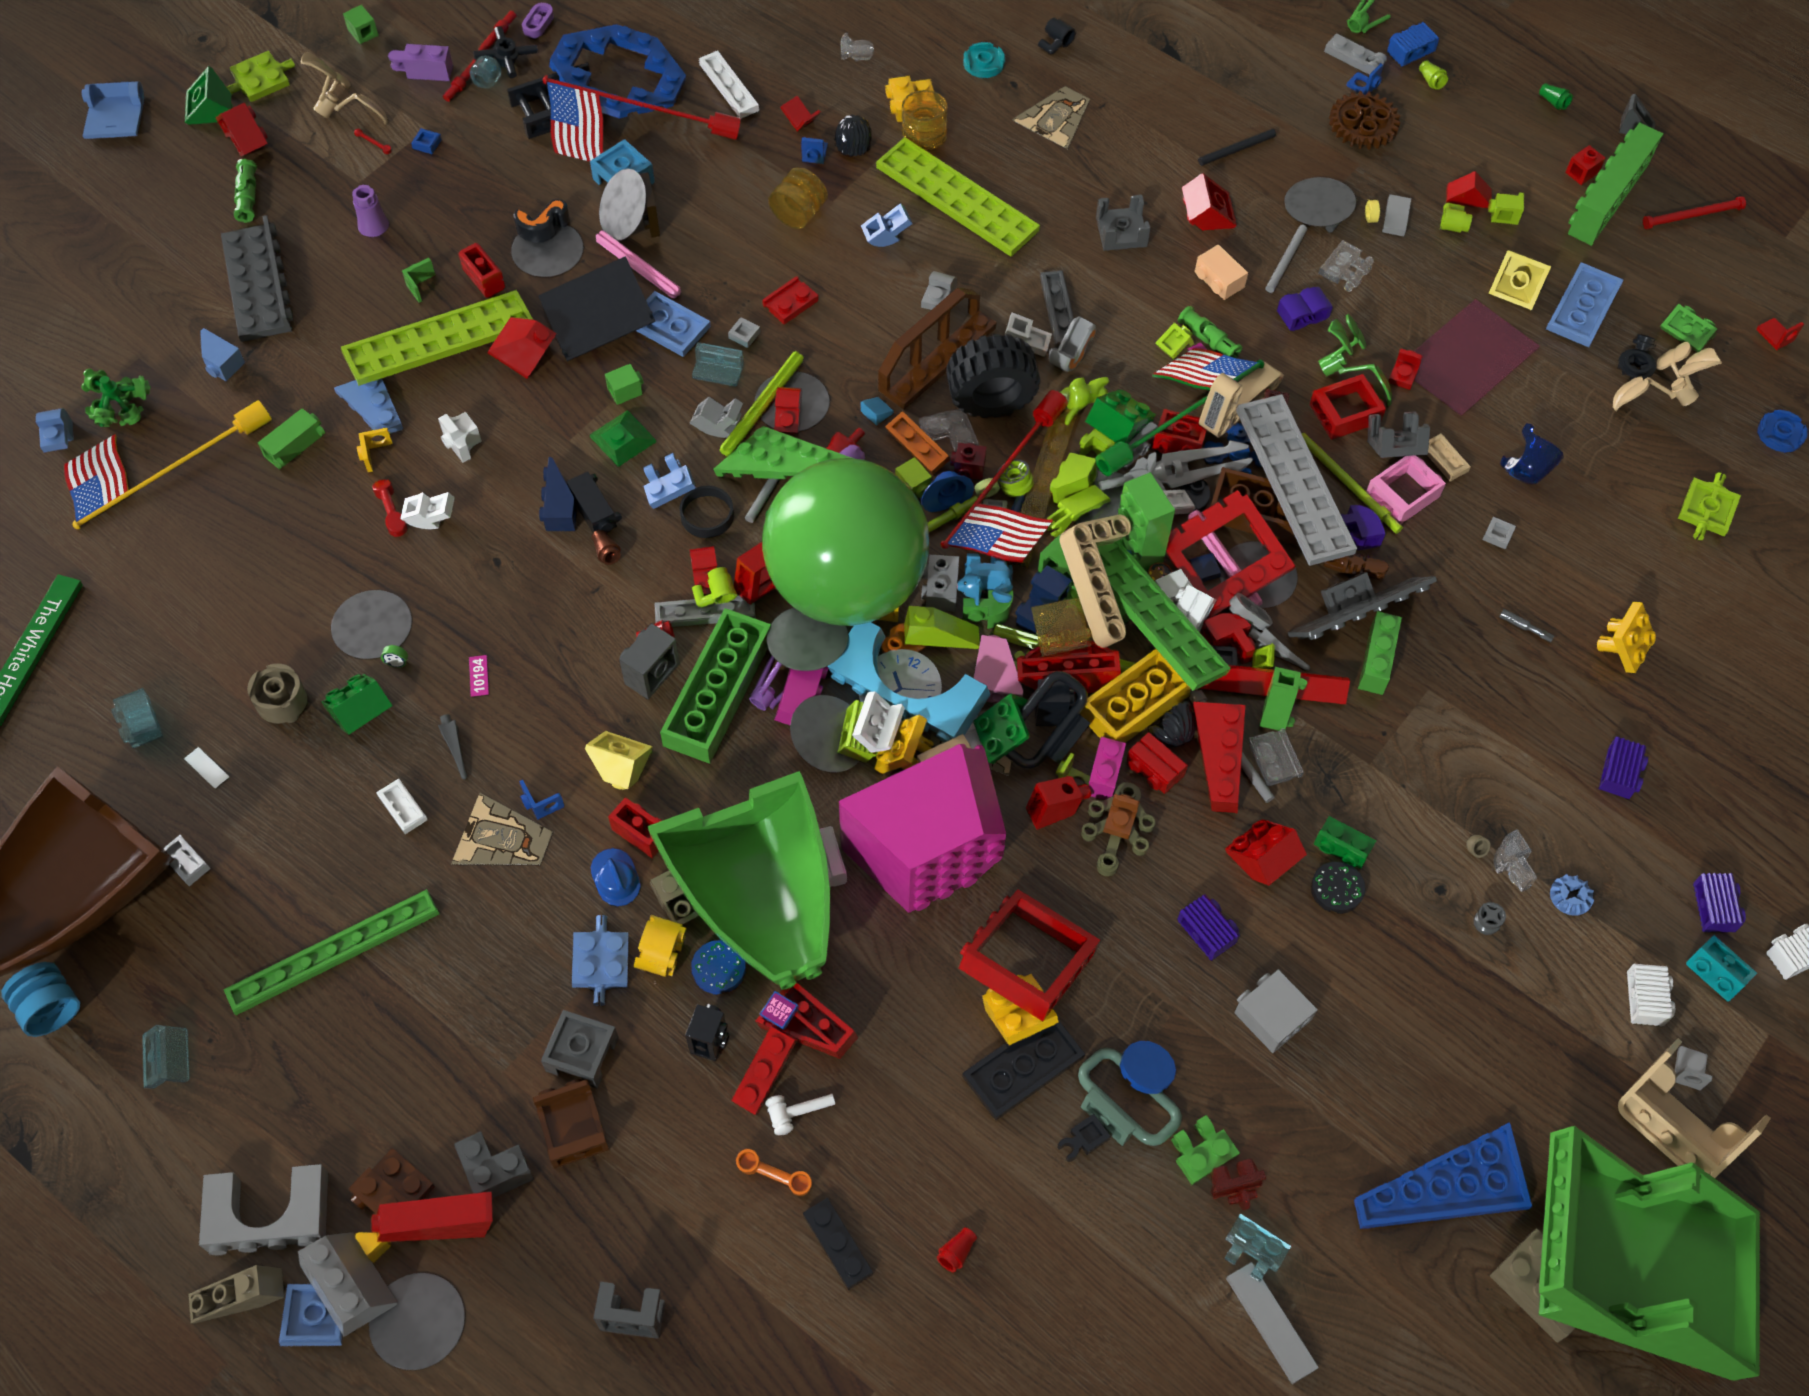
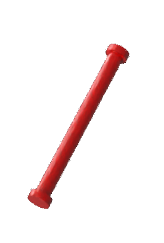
(1649, 221)

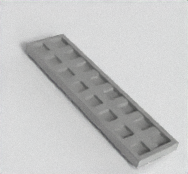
(1296, 480)

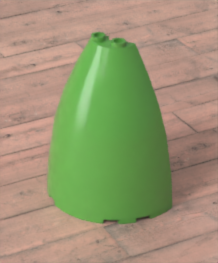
(757, 877)

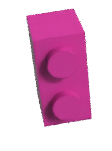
(1106, 768)

